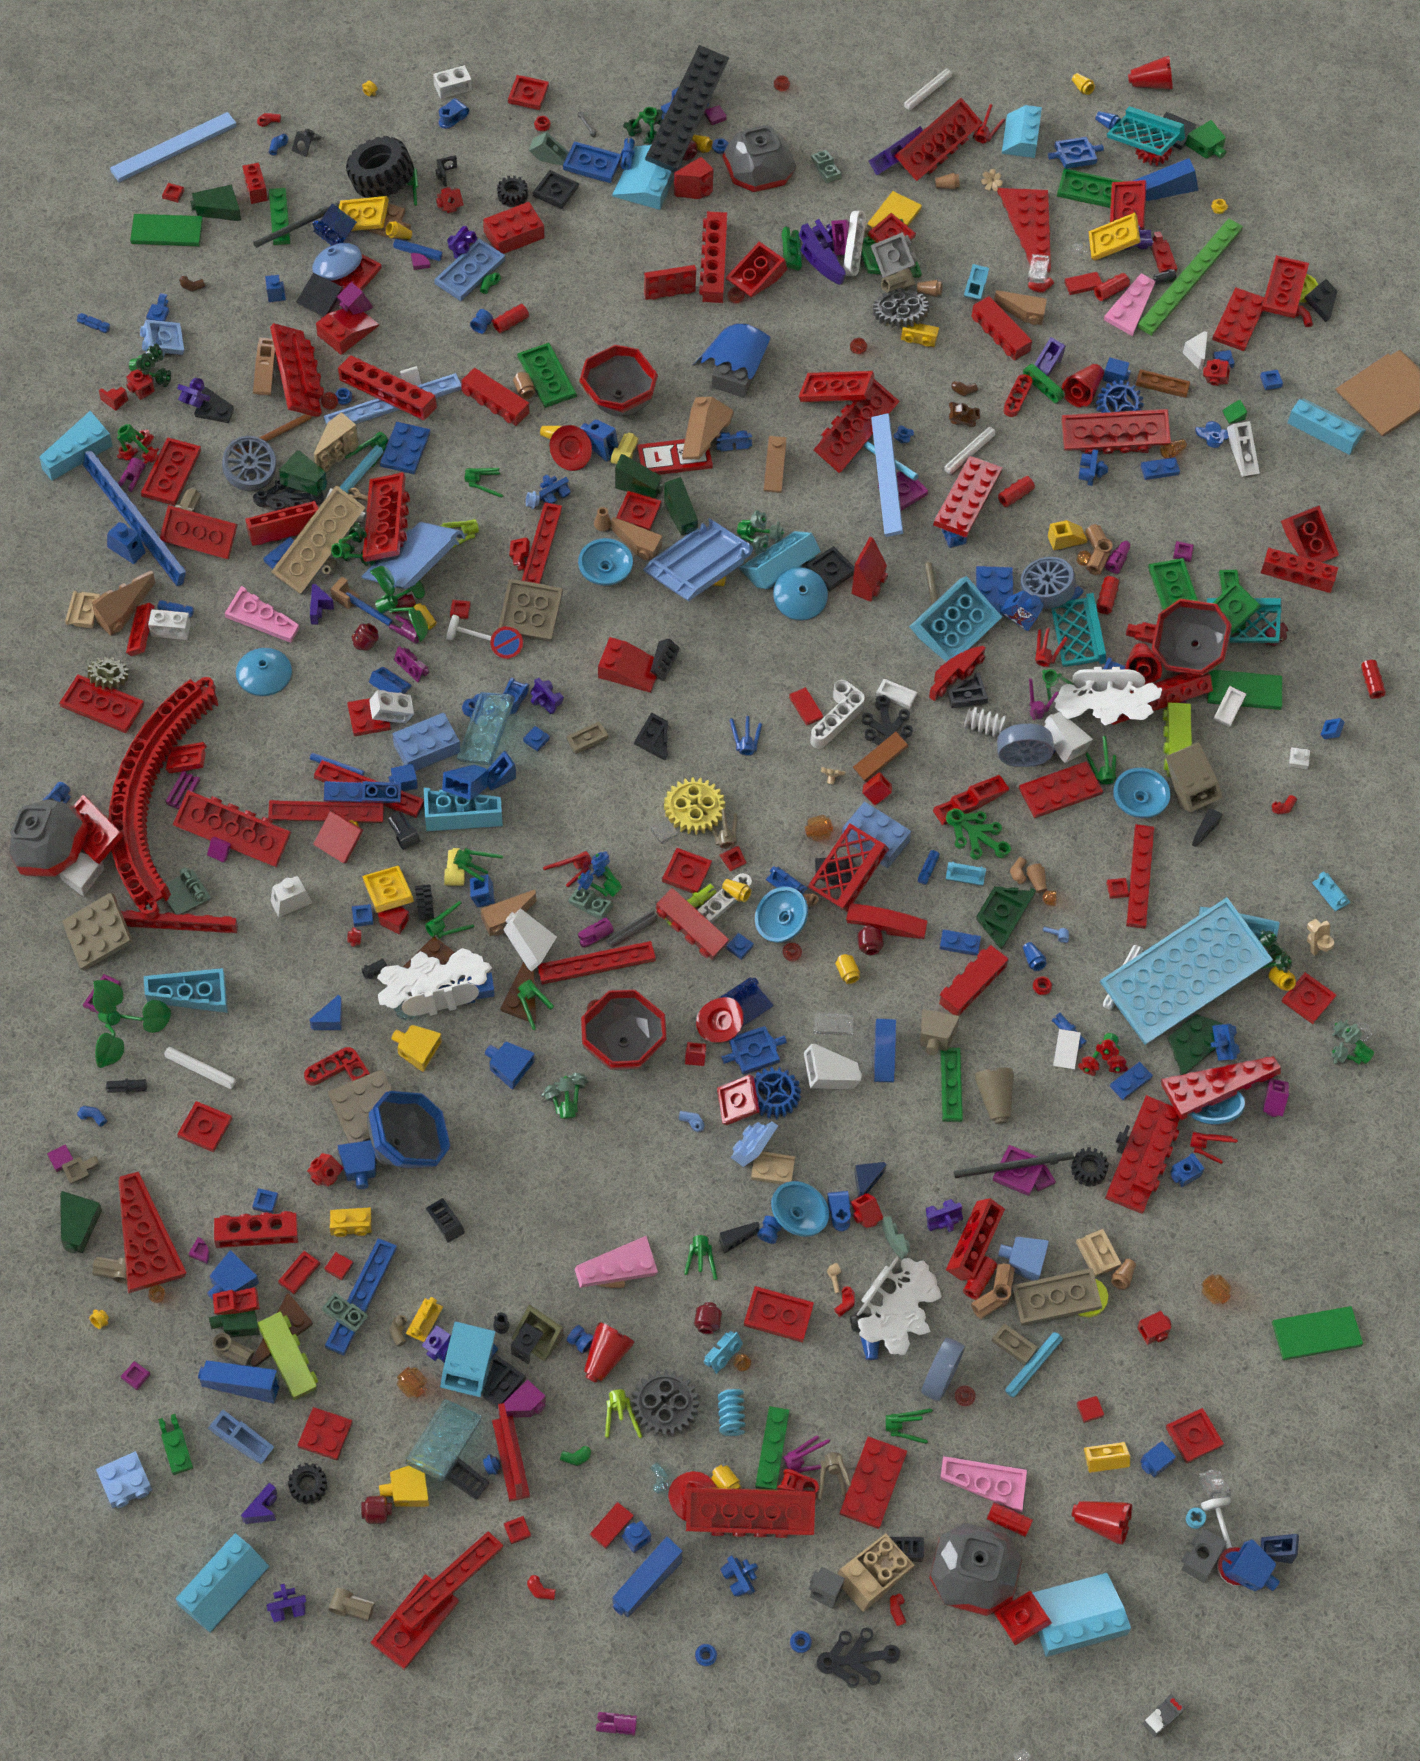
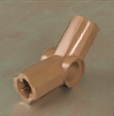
(1102, 549)
(1003, 1284)

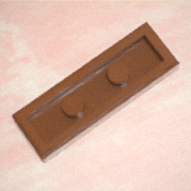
(1162, 383)
(880, 756)

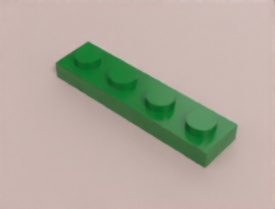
(279, 214)
(772, 1448)

